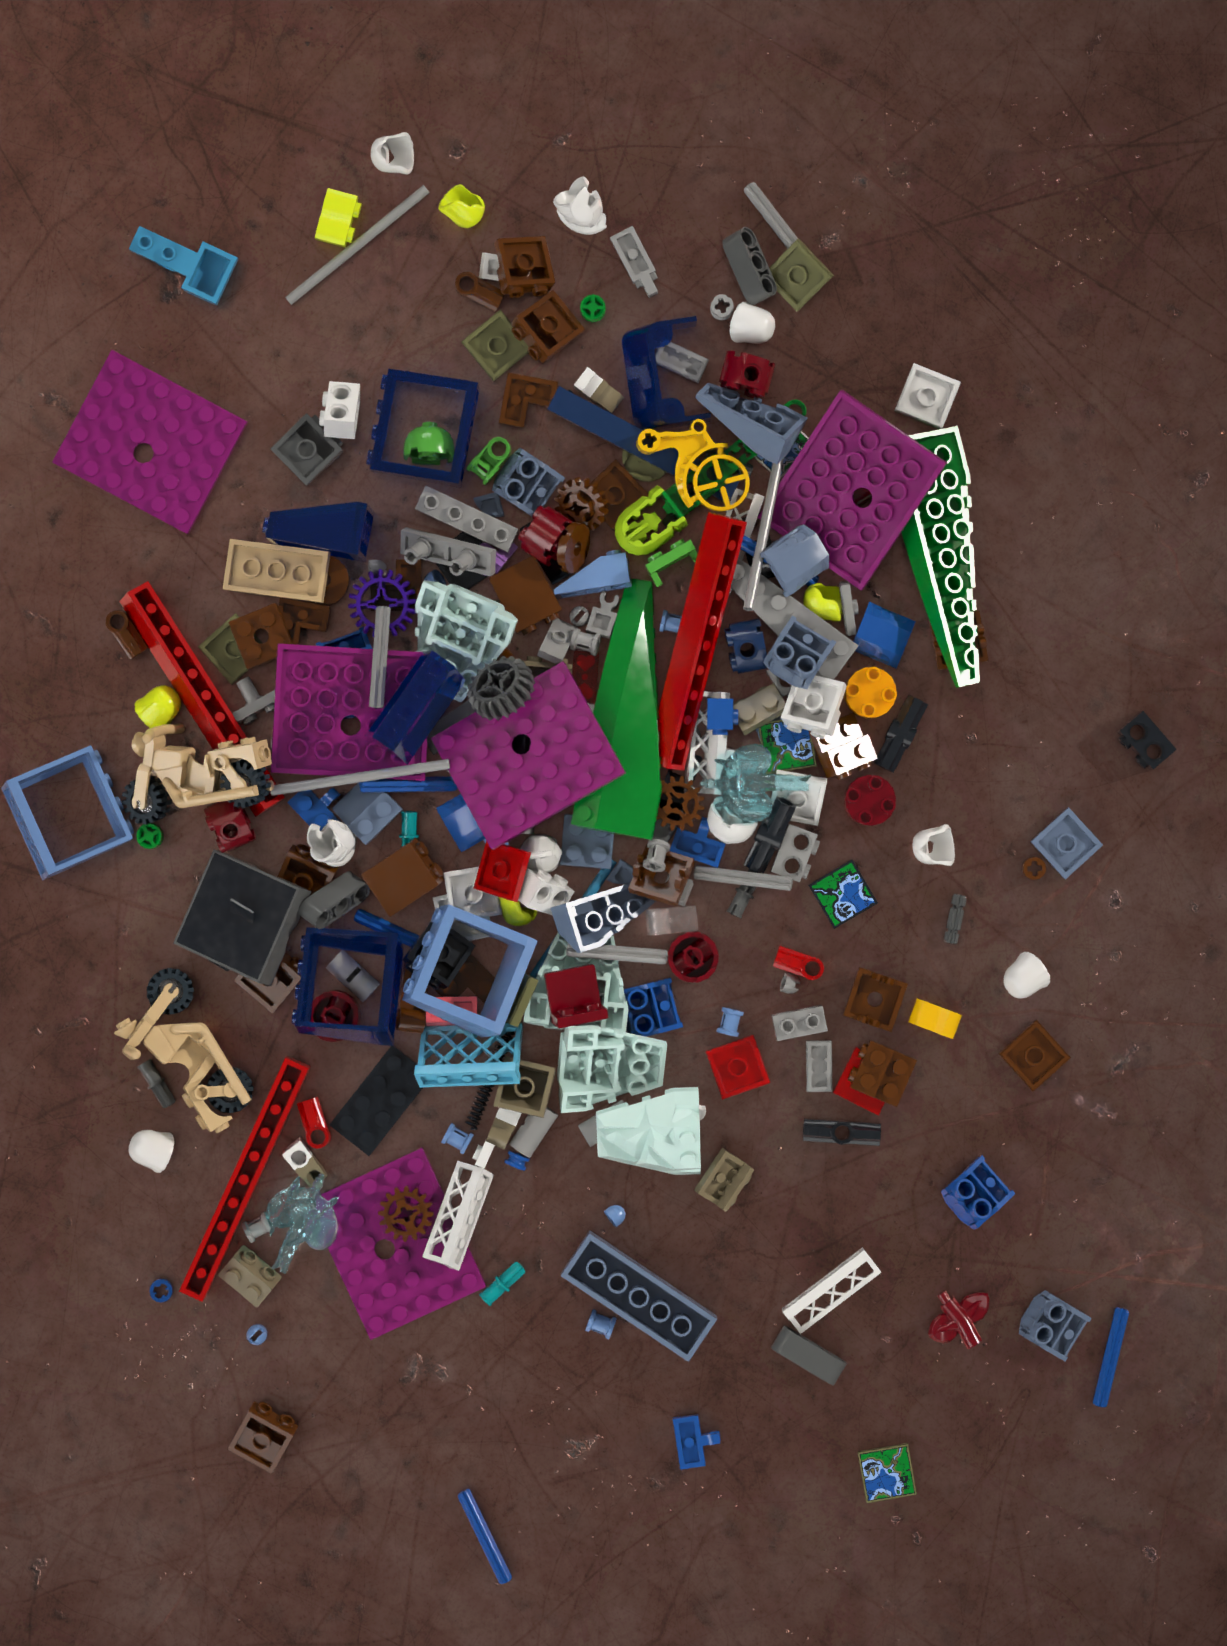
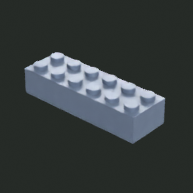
(639, 1296)

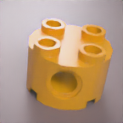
(870, 692)

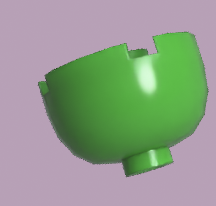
(429, 445)

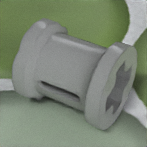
(726, 301)
(585, 641)
(656, 855)
(256, 1227)

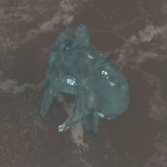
(745, 783)
(307, 1215)

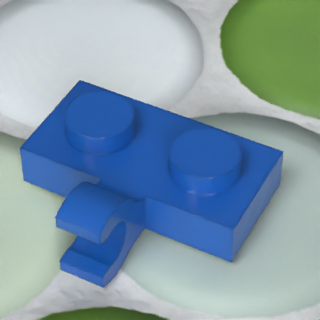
(312, 808)
(698, 845)
(691, 1441)

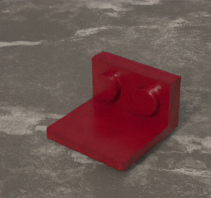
(574, 996)

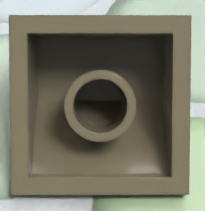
(531, 1094)

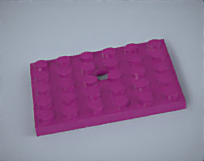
(138, 407)
(846, 453)
(313, 696)
(518, 791)
(405, 1285)

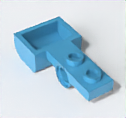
(205, 270)

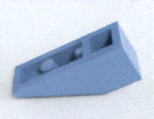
(601, 575)

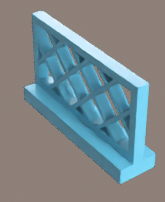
(468, 1071)

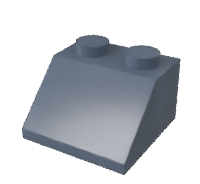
(367, 812)

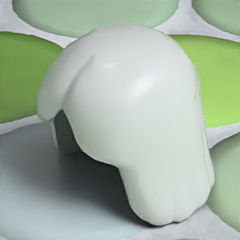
(402, 150)
(751, 324)
(943, 846)
(1026, 976)
(152, 1149)

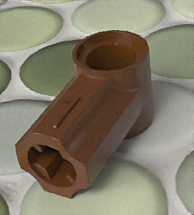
(481, 292)
(127, 636)

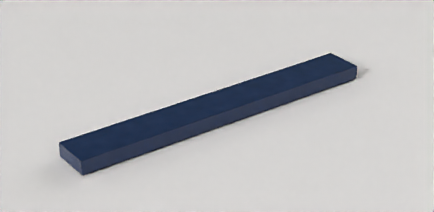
(620, 433)

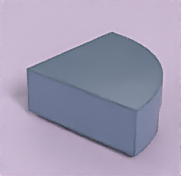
(490, 504)
(621, 873)

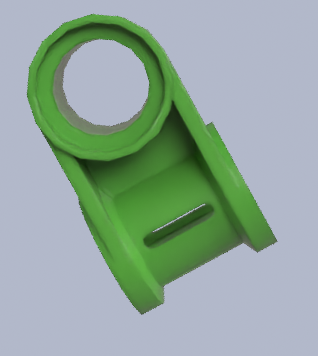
(489, 461)

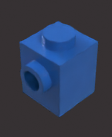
(721, 715)

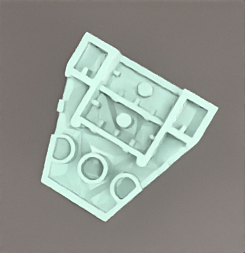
(461, 628)
(609, 985)
(606, 1063)
(654, 1132)

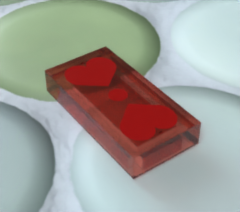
(586, 673)

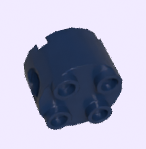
(744, 632)

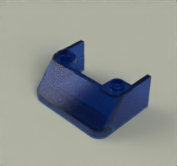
(647, 405)

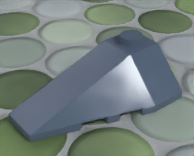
(761, 427)
(597, 917)

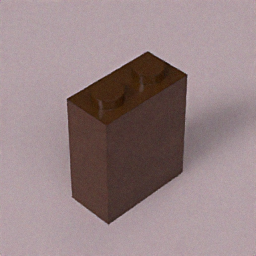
(526, 595)
(403, 876)

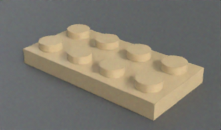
(276, 570)

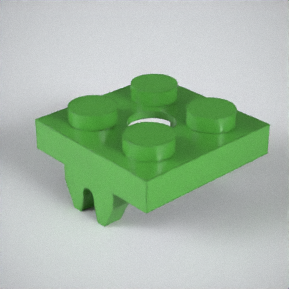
(659, 562)

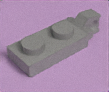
(635, 260)

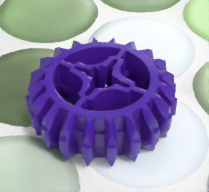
(381, 580)

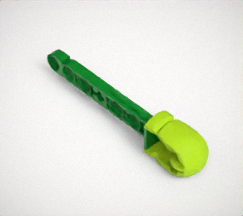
(632, 535)

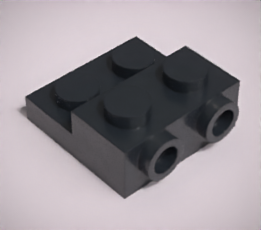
(450, 961)

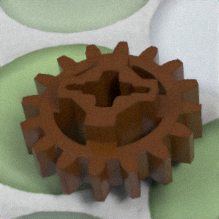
(582, 502)
(687, 796)
(410, 1224)

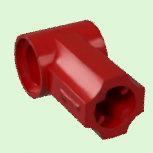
(795, 962)
(313, 1119)

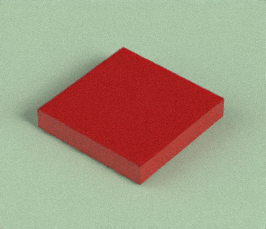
(502, 871)
(737, 1066)
(843, 1090)

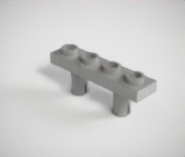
(466, 519)
(447, 551)
(254, 702)

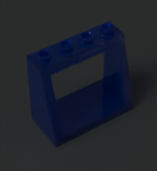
(379, 431)
(333, 528)
(416, 706)
(370, 942)

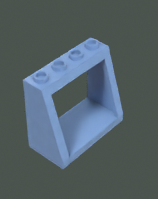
(29, 829)
(505, 984)

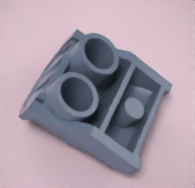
(526, 481)
(796, 558)
(798, 654)
(1052, 1324)

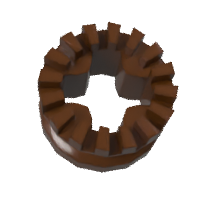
(1028, 862)

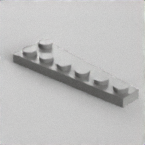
(777, 610)

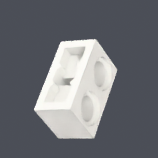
(341, 410)
(543, 891)

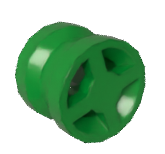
(593, 304)
(145, 836)

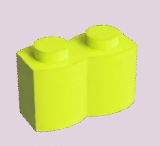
(337, 218)

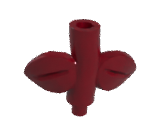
(959, 1318)

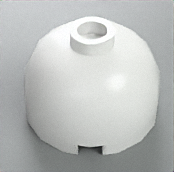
(727, 826)

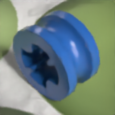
(517, 1160)
(164, 1297)

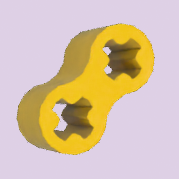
(935, 1018)

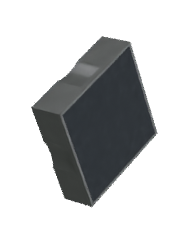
(230, 940)

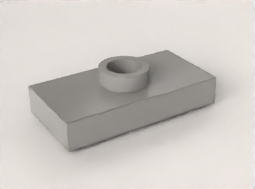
(681, 361)
(849, 608)
(556, 641)
(819, 1066)

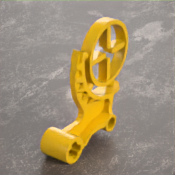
(689, 446)

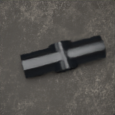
(901, 733)
(770, 835)
(859, 1132)

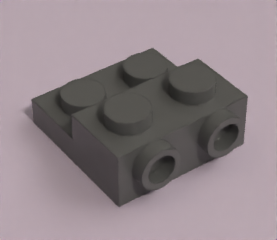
(307, 450)

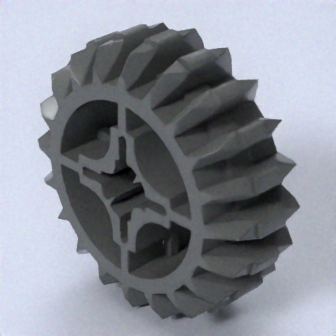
(500, 688)

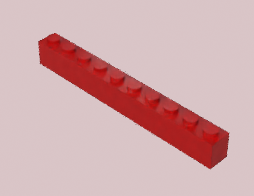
(697, 637)
(186, 674)
(244, 1178)

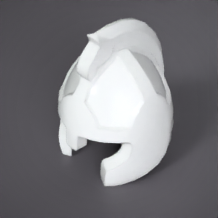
(581, 209)
(332, 844)
(544, 852)

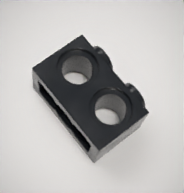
(1150, 735)

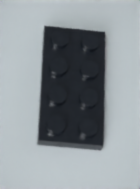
(378, 1101)

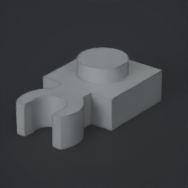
(603, 619)

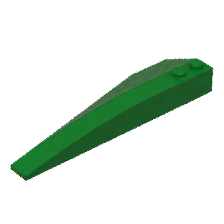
(944, 558)
(628, 716)

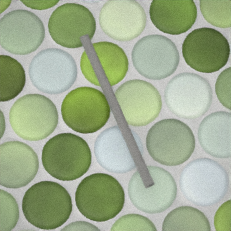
(355, 246)
(762, 536)
(360, 777)

